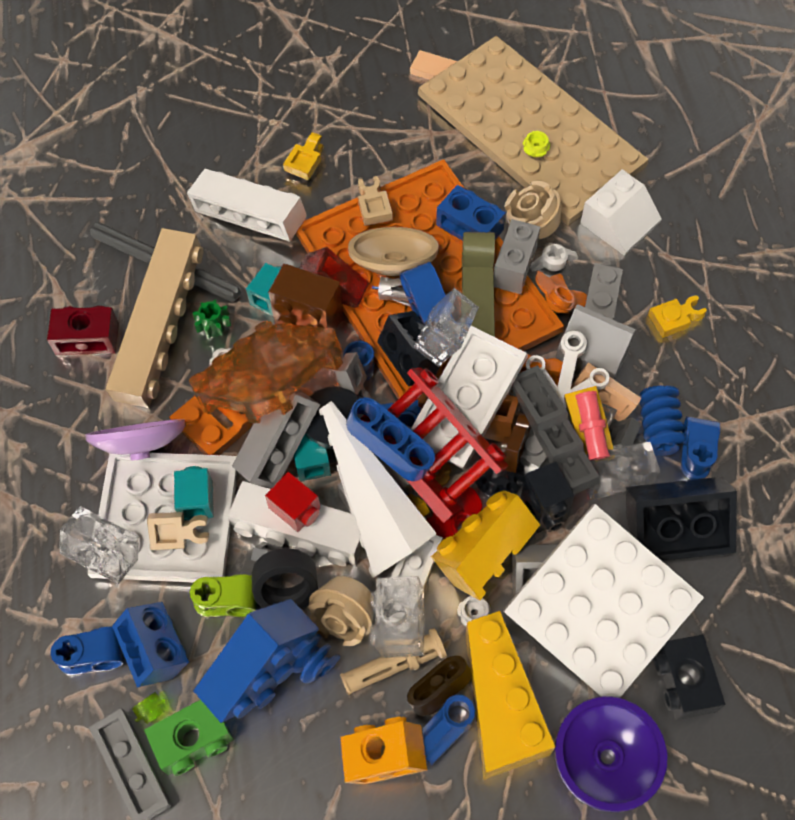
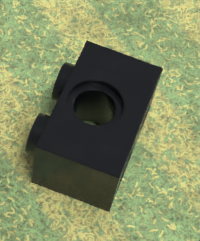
(692, 656)

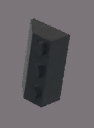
(684, 517)

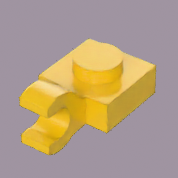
(306, 158)

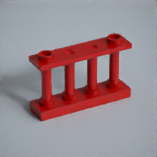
(439, 499)

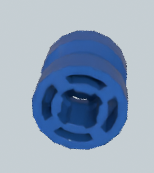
(365, 354)

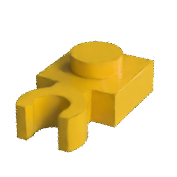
(673, 317)

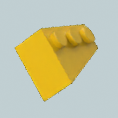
(485, 543)

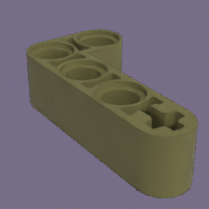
(477, 277)

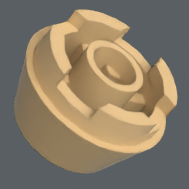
(536, 206)
(342, 610)

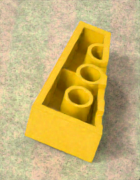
(505, 706)

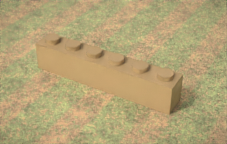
(155, 318)

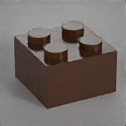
(305, 298)

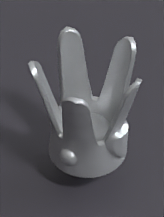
(390, 290)

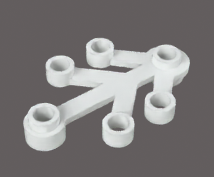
(568, 367)

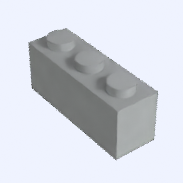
(275, 441)

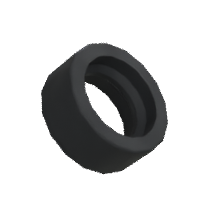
(284, 561)

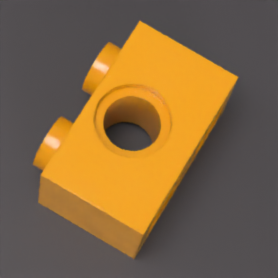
(402, 754)

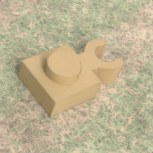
(373, 203)
(171, 530)

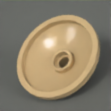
(392, 249)

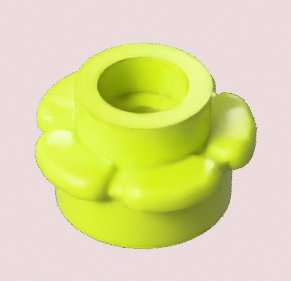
(536, 144)

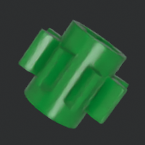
(211, 319)

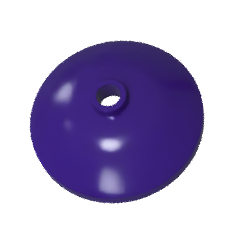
(630, 738)

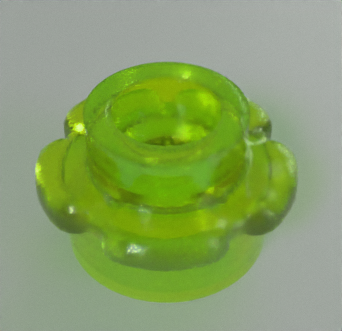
(149, 708)

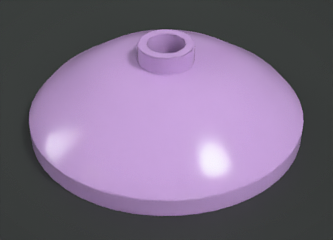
(136, 438)

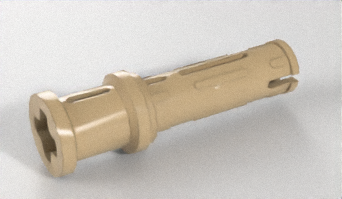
(384, 667)

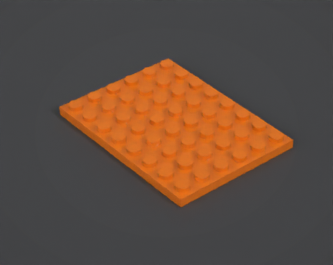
(519, 318)

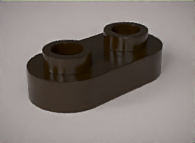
(438, 685)

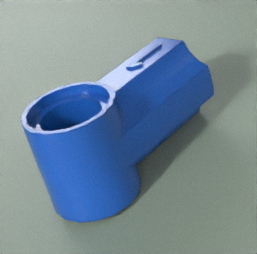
(442, 731)

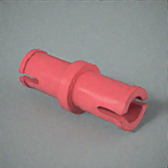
(592, 425)

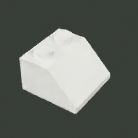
(621, 212)

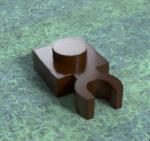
(515, 445)

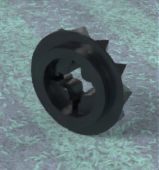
(510, 484)

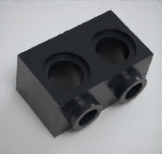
(398, 341)
(547, 496)

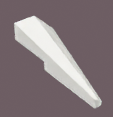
(384, 514)

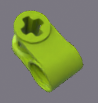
(229, 596)

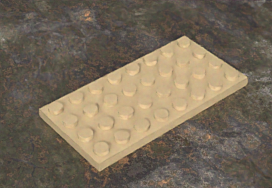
(502, 98)

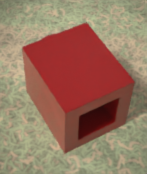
(293, 502)

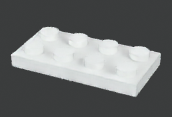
(477, 385)

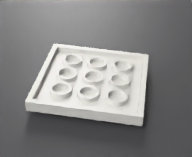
(147, 487)
(603, 604)

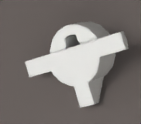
(553, 257)

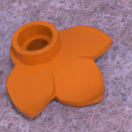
(557, 294)

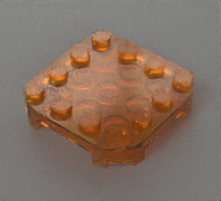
(266, 369)

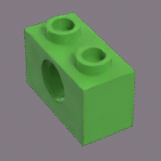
(168, 735)

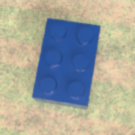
(256, 660)

